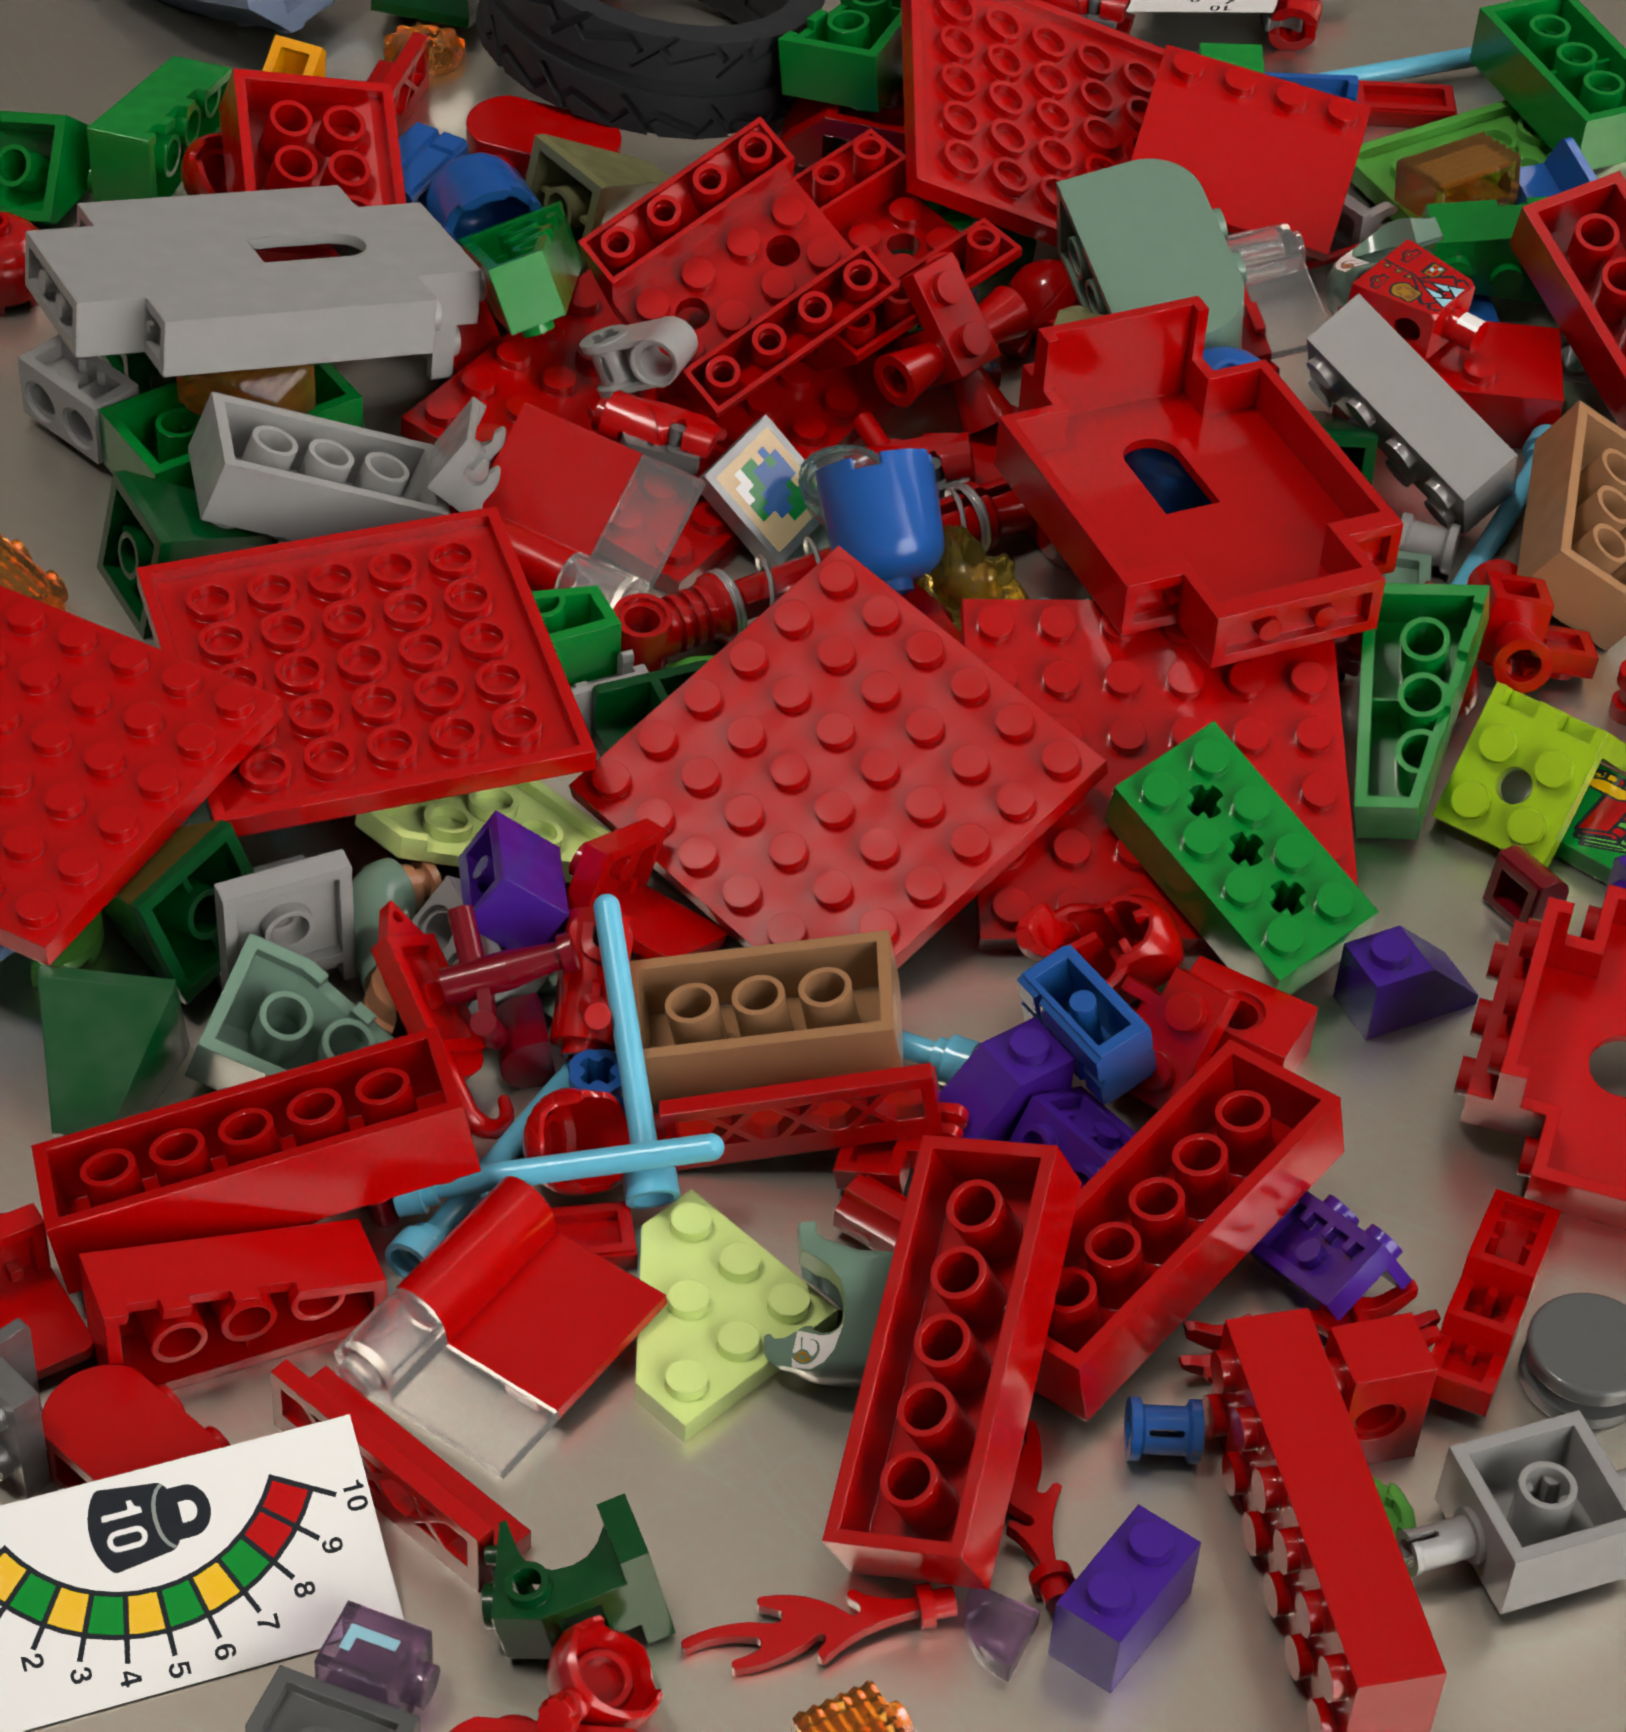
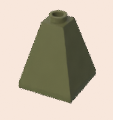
(588, 182)

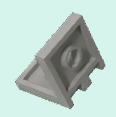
(292, 904)

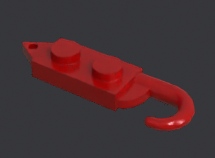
(410, 973)

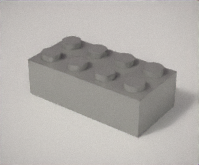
(1418, 417)
(304, 472)

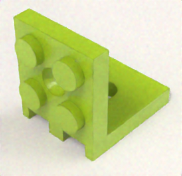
(1546, 744)

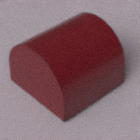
(1522, 885)
(527, 1056)

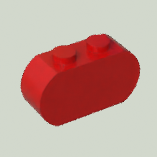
(509, 123)
(117, 1423)

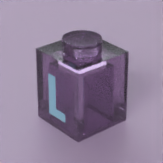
(379, 1658)

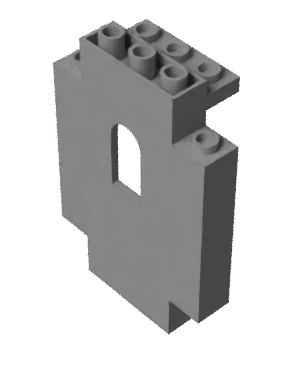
(200, 300)

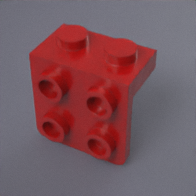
(621, 867)
(36, 1296)

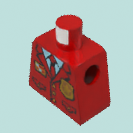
(1422, 300)

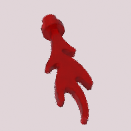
(1050, 1576)
(813, 1620)

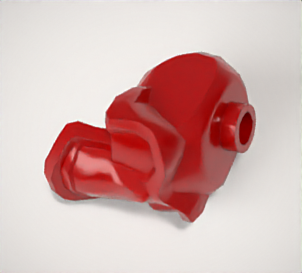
(1115, 937)

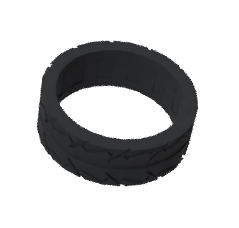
(644, 69)

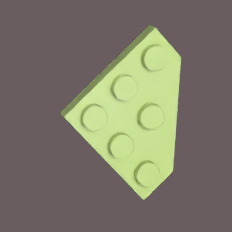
(444, 827)
(720, 1304)

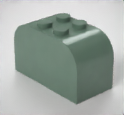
(1149, 239)

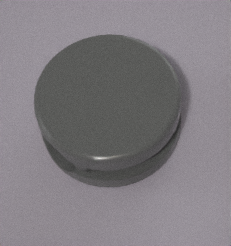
(1577, 1358)

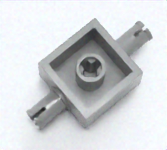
(1529, 1512)

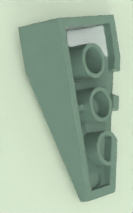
(277, 1018)

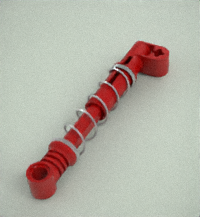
(719, 606)

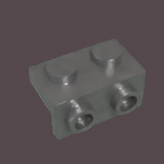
(21, 1426)

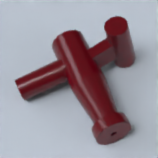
(483, 975)

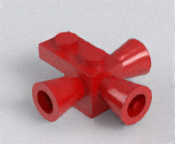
(953, 343)
(1518, 632)

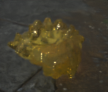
(970, 574)

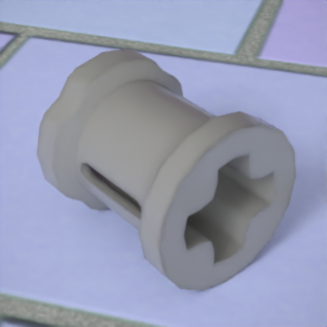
(1430, 540)

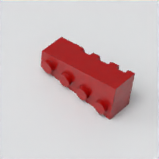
(228, 1299)

